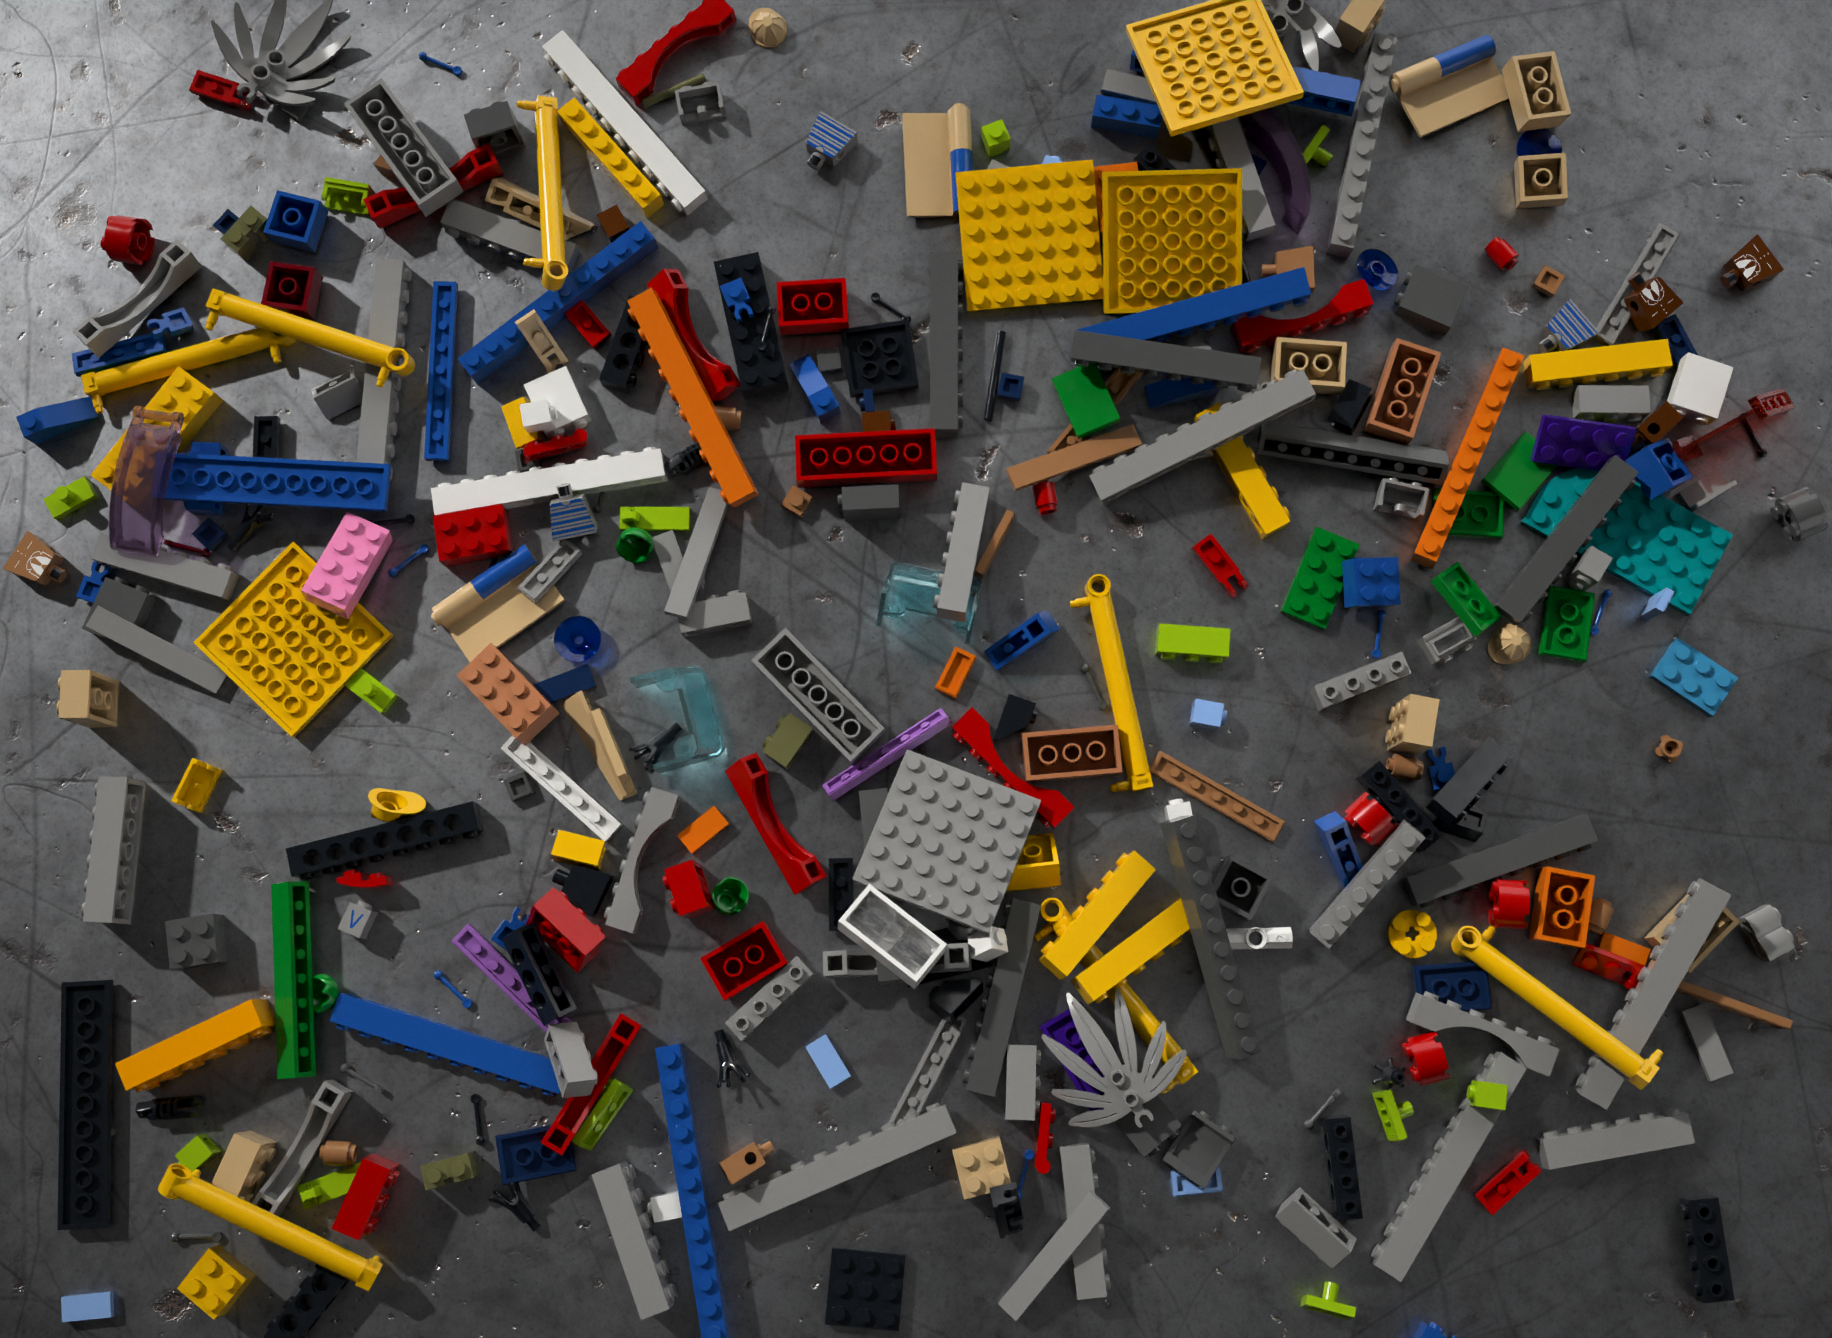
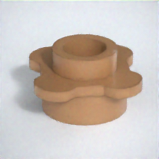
(1676, 747)

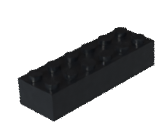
(758, 371)

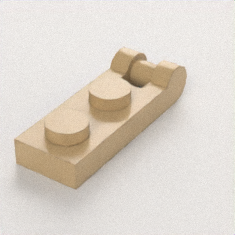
(541, 340)

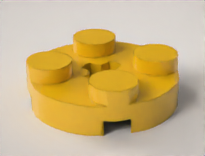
(1423, 941)

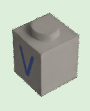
(358, 919)

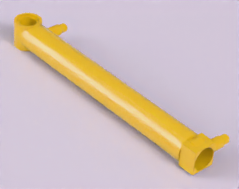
(550, 193)
(309, 332)
(187, 358)
(1118, 685)
(1554, 1007)
(1141, 1017)
(184, 1184)

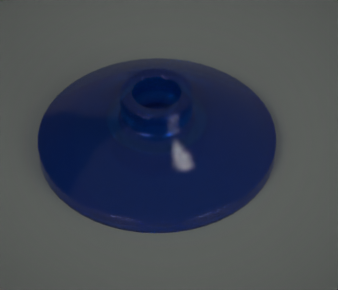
(1530, 139)
(1377, 269)
(568, 632)

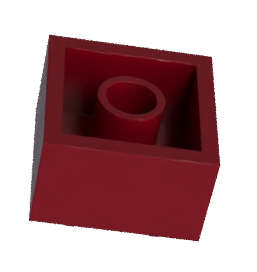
(292, 289)

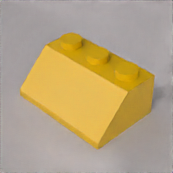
(1037, 864)

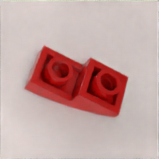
(359, 880)

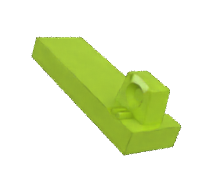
(656, 518)
(614, 1096)
(327, 1187)

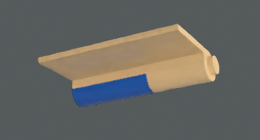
(1450, 86)
(933, 151)
(492, 607)

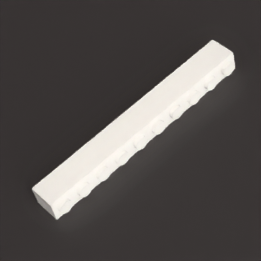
(625, 123)
(540, 484)

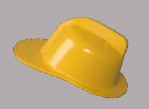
(394, 804)

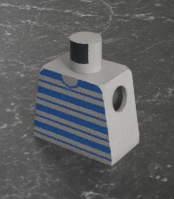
(829, 141)
(1567, 330)
(571, 515)

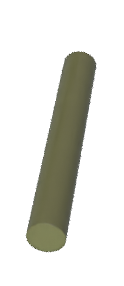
(669, 92)

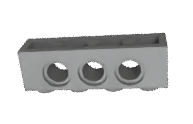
(1360, 681)
(769, 998)

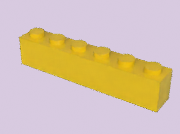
(610, 157)
(1597, 363)
(1250, 484)
(1096, 915)
(1132, 954)

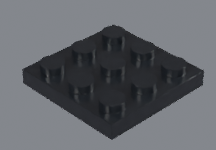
(879, 358)
(865, 1289)

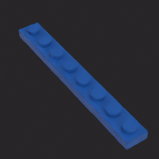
(441, 371)

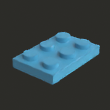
(1693, 677)

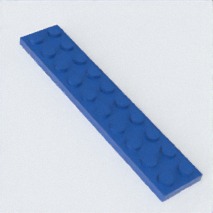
(279, 482)

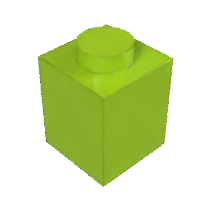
(995, 138)
(1487, 1095)
(198, 1152)

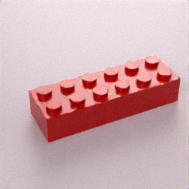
(865, 458)

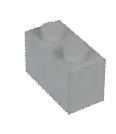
(1587, 569)

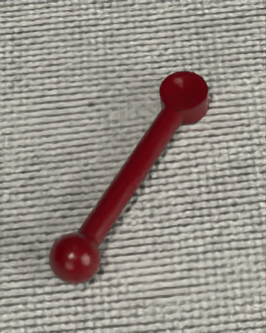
(204, 552)

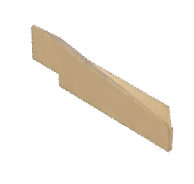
(526, 207)
(600, 742)

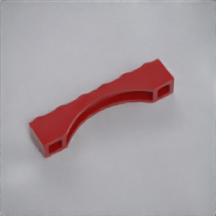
(707, 20)
(470, 171)
(673, 293)
(1350, 301)
(975, 733)
(752, 786)
(604, 1063)

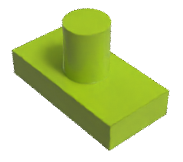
(1315, 151)
(70, 497)
(371, 691)
(1392, 1114)
(1328, 1303)

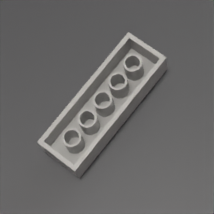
(403, 147)
(818, 696)
(113, 850)
(634, 1239)

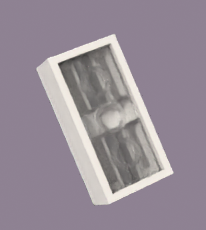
(891, 936)

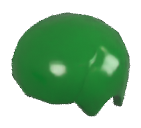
(634, 545)
(729, 896)
(325, 992)

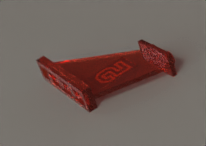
(1763, 407)

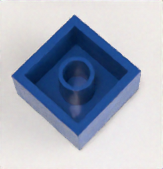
(296, 221)
(1659, 469)
(1371, 582)

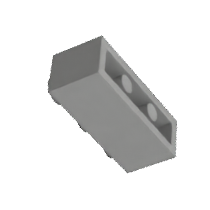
(1611, 402)
(717, 614)
(570, 1059)
(1022, 1082)
(1316, 1228)

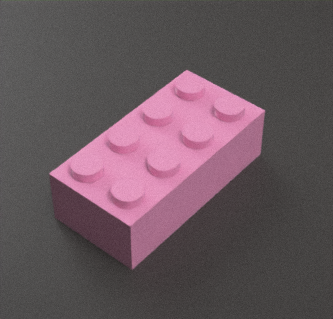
(347, 565)

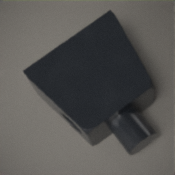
(584, 887)

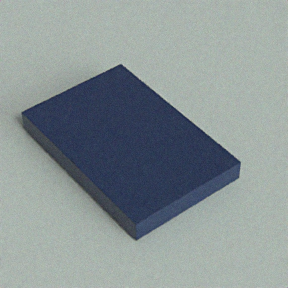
(1457, 982)
(526, 1158)

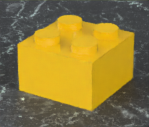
(216, 1282)

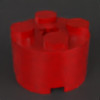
(128, 239)
(1370, 820)
(1509, 904)
(1426, 1058)

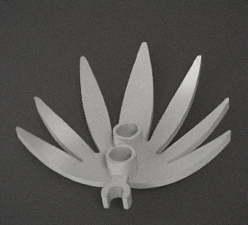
(1296, 16)
(272, 67)
(1122, 1084)

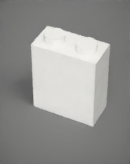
(1699, 388)
(562, 393)

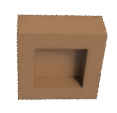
(1548, 281)
(797, 501)

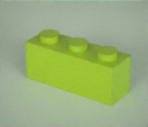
(1192, 643)

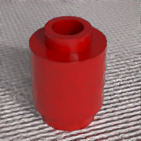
(1502, 254)
(1045, 497)

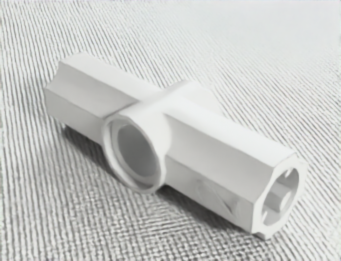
(1269, 938)

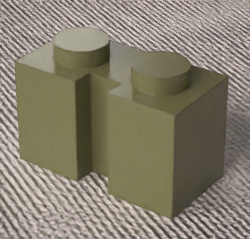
(246, 233)
(787, 740)
(441, 1171)

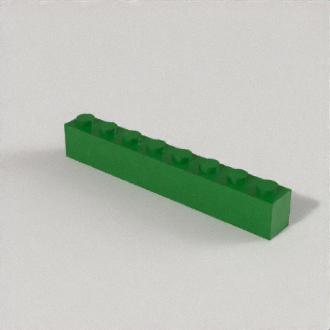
(293, 980)

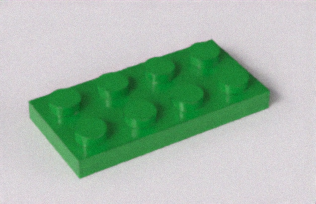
(1319, 578)

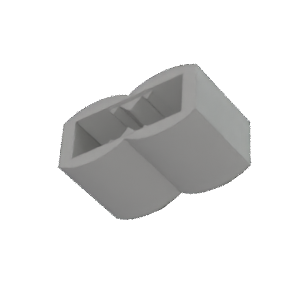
(1767, 932)

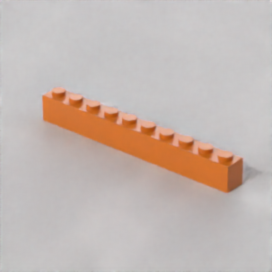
(692, 397)
(1467, 458)

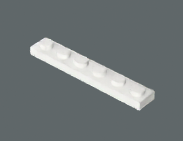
(562, 788)

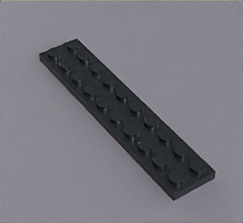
(85, 1105)

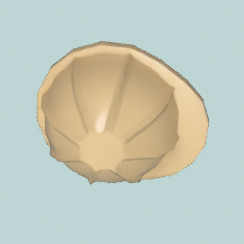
(767, 27)
(1509, 644)

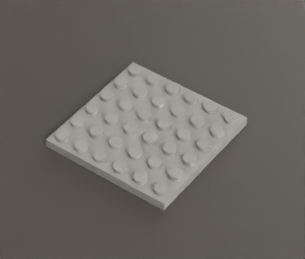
(947, 841)

